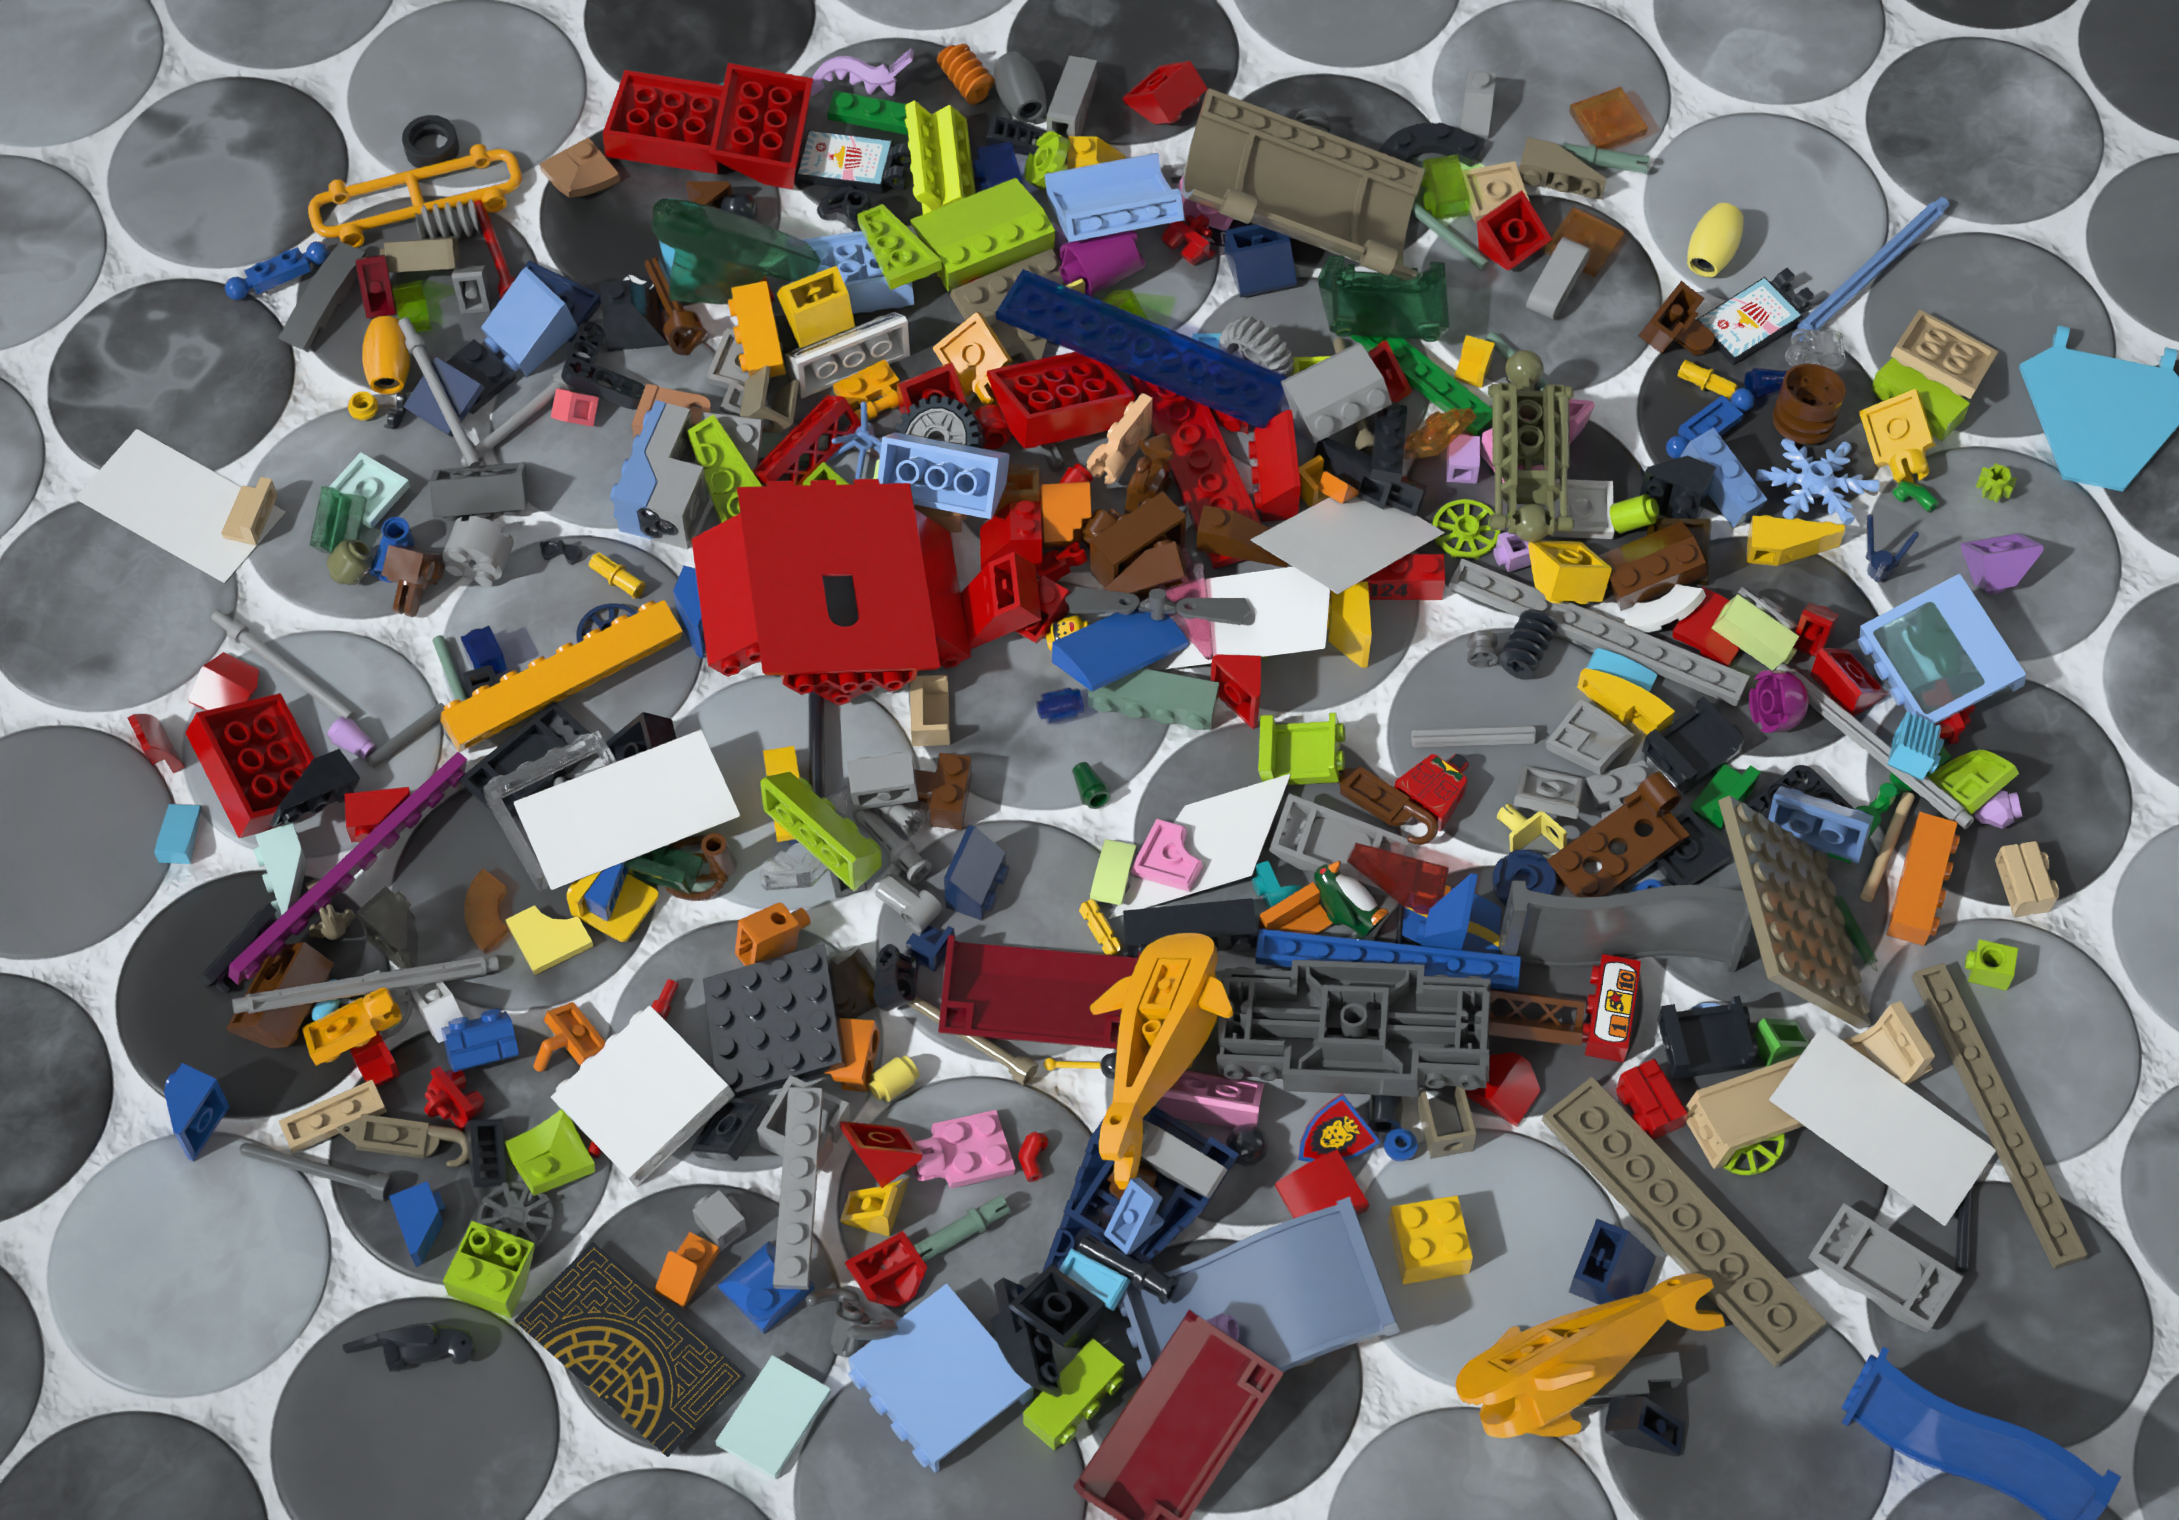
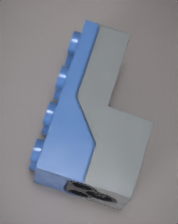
(659, 489)

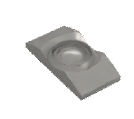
(1319, 836)
(1884, 1269)

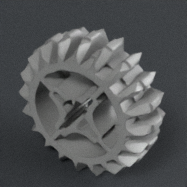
(1257, 345)

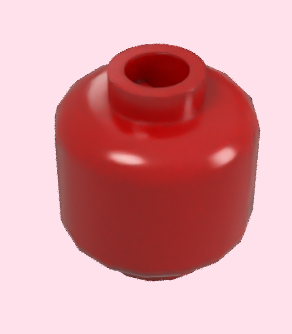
(994, 425)

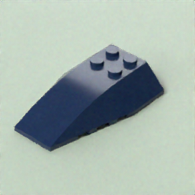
(1093, 1204)

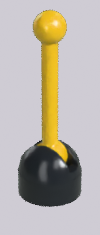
(1106, 1065)

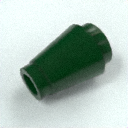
(1091, 787)

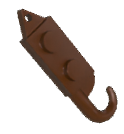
(1385, 802)

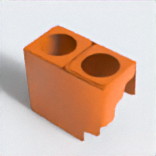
(1064, 512)
(860, 1048)

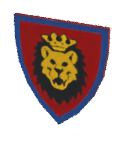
(1336, 1128)

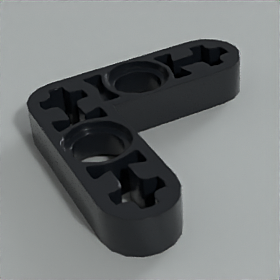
(630, 390)
(1815, 787)

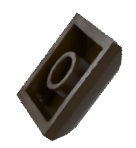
(853, 983)

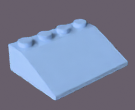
(860, 272)

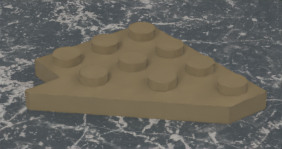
(988, 293)

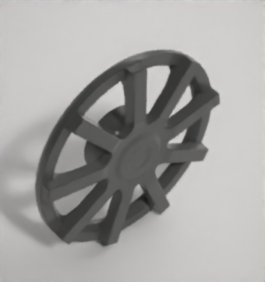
(516, 1217)

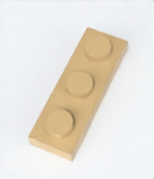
(323, 1118)

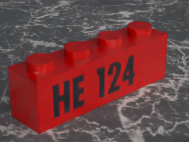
(1409, 579)

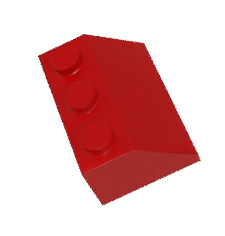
(1275, 469)

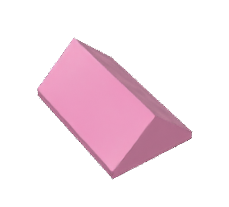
(1213, 1100)

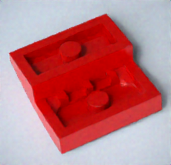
(1697, 630)
(1320, 1186)

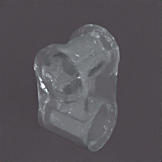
(1817, 348)

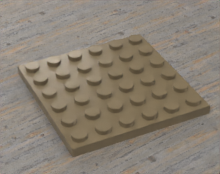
(1795, 914)

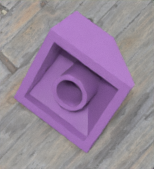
(2000, 560)

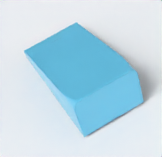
(178, 834)

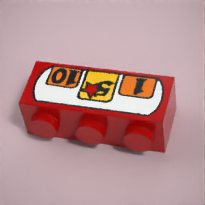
(1611, 1008)

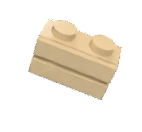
(2026, 879)

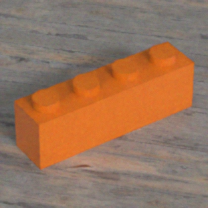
(1922, 879)

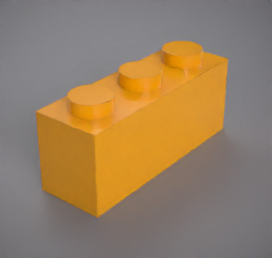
(756, 329)

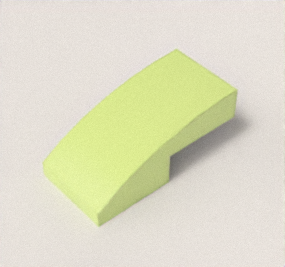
(1112, 872)

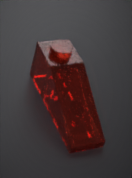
(1404, 878)

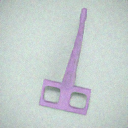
(861, 71)

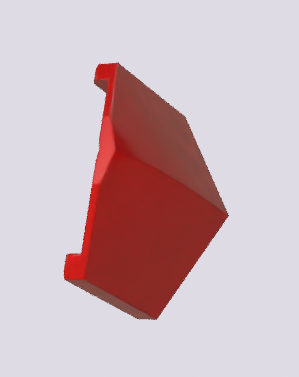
(224, 683)
(1510, 1087)
(889, 1271)

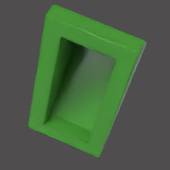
(1779, 1040)

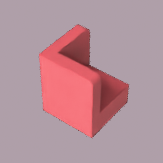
(574, 407)

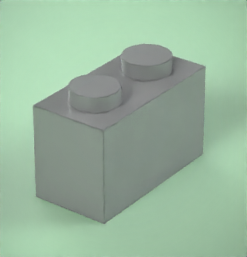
(882, 780)

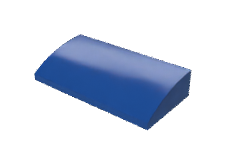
(1116, 647)

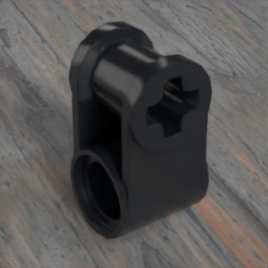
(896, 979)

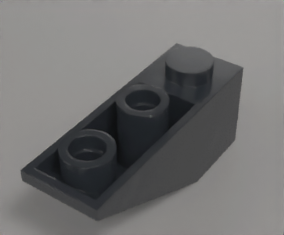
(321, 784)

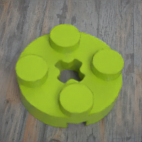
(1047, 159)

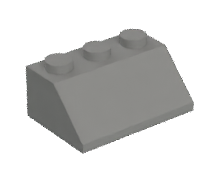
(1335, 393)

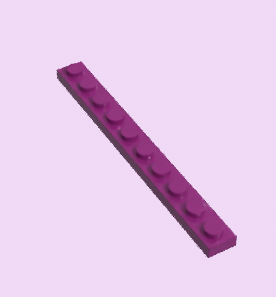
(343, 874)

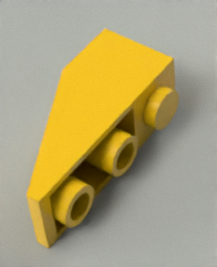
(1785, 540)

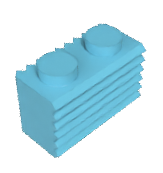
(1916, 746)

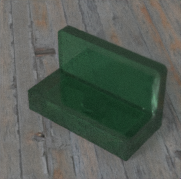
(336, 519)
(667, 868)

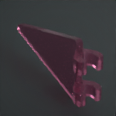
(1196, 629)

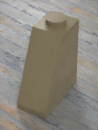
(422, 254)

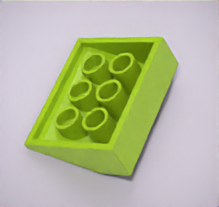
(985, 232)

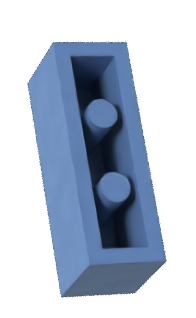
(1731, 486)

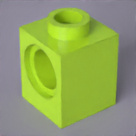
(2000, 955)

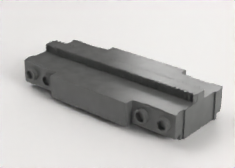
(1355, 1028)

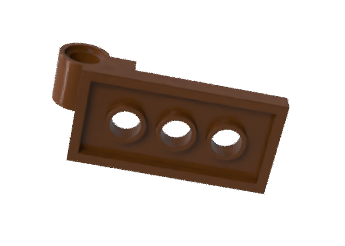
(1647, 805)

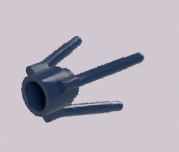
(1882, 562)

